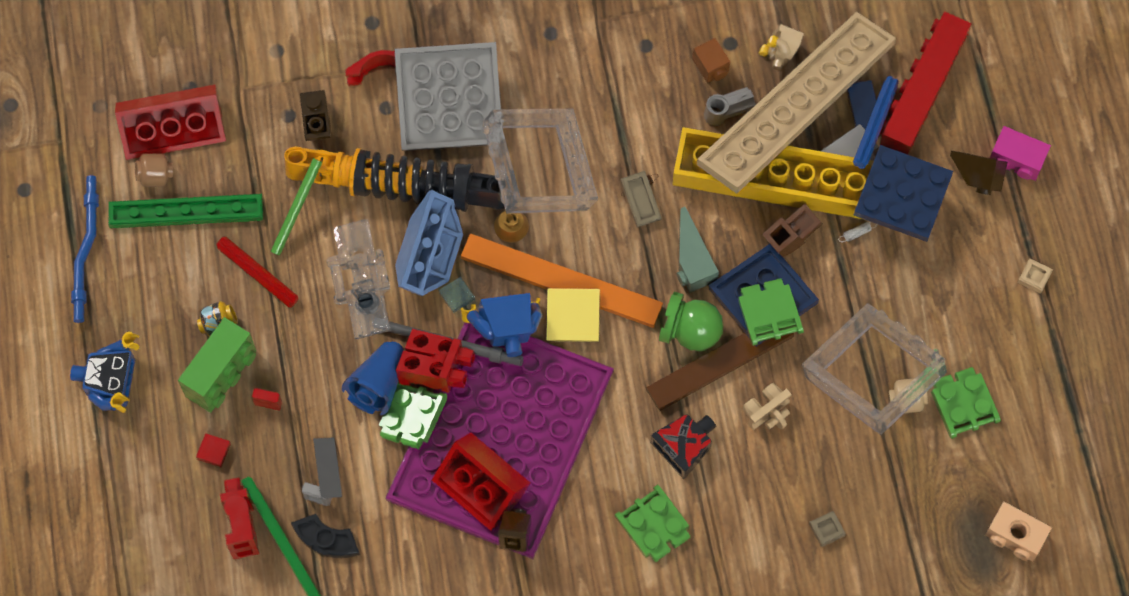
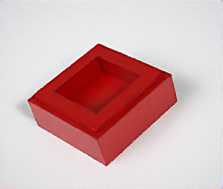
(267, 399)
(213, 450)

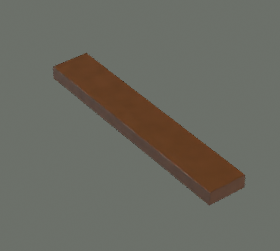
(709, 369)

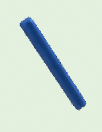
(875, 122)

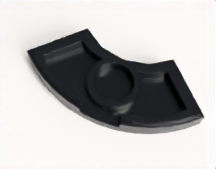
(325, 540)

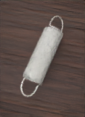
(857, 231)

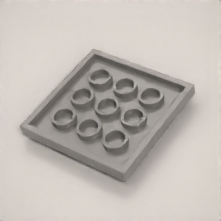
(446, 94)

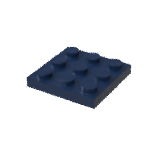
(903, 193)
(760, 268)

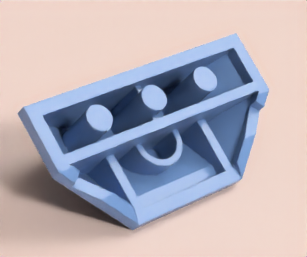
(429, 245)

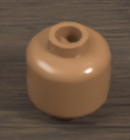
(153, 170)

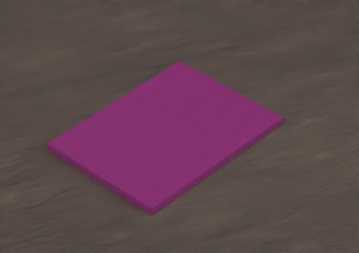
(523, 413)

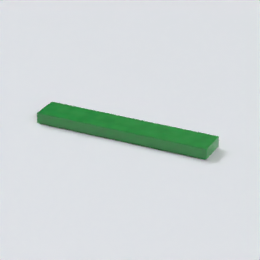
(185, 211)
(279, 537)

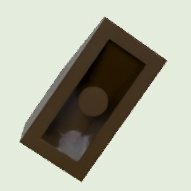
(980, 171)
(515, 530)

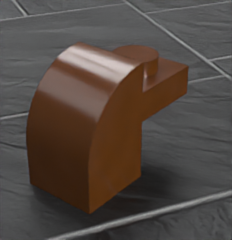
(790, 234)

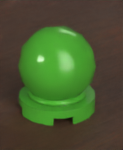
(694, 324)

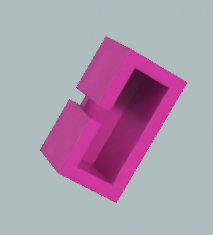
(1021, 152)

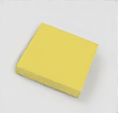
(573, 315)

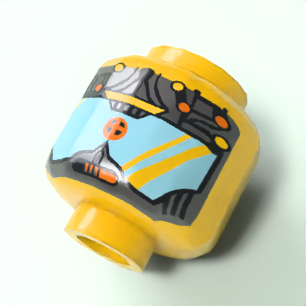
(212, 316)

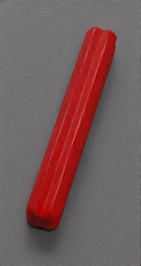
(257, 272)

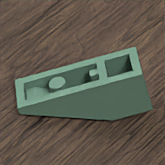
(695, 263)

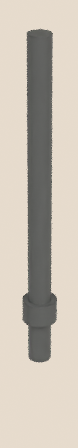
(494, 354)

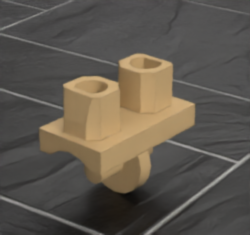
(776, 401)

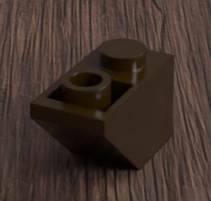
(315, 115)

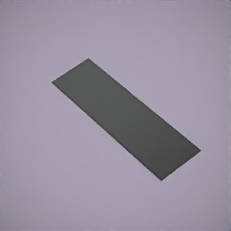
(327, 467)

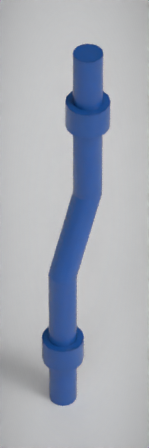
(91, 202)

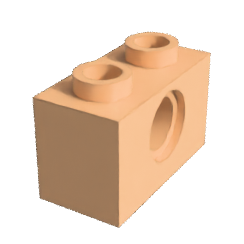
(1011, 518)

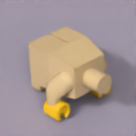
(781, 46)

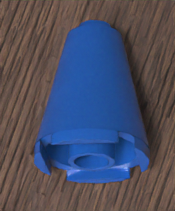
(375, 380)

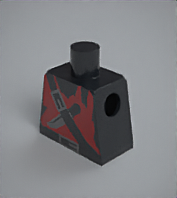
(684, 442)

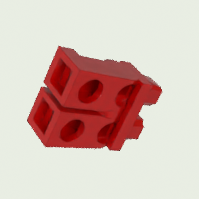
(434, 361)
(238, 508)

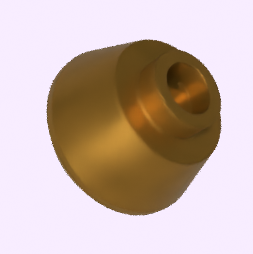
(511, 226)

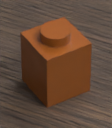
(711, 61)

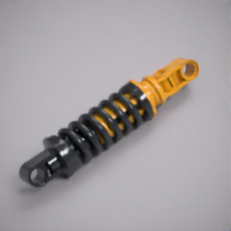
(395, 178)

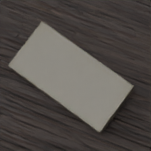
(640, 199)

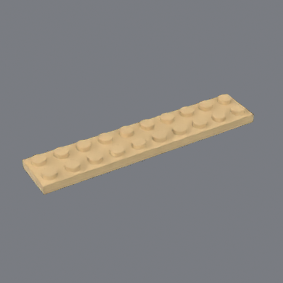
(795, 102)

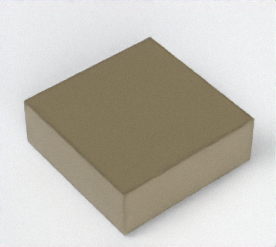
(827, 529)

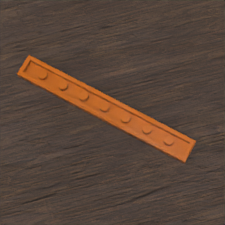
(550, 275)

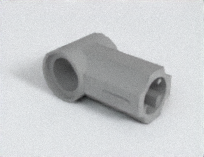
(729, 104)

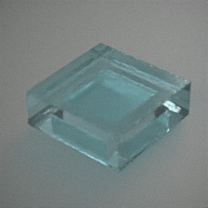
(456, 295)

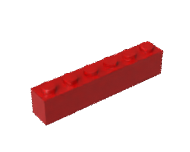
(925, 83)

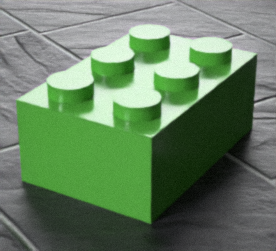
(218, 365)

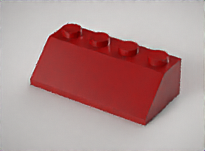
(170, 122)

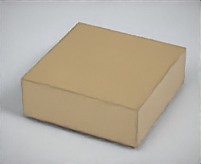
(1035, 276)

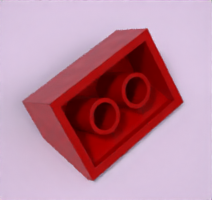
(480, 480)

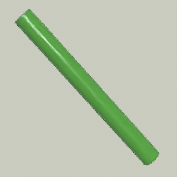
(296, 206)

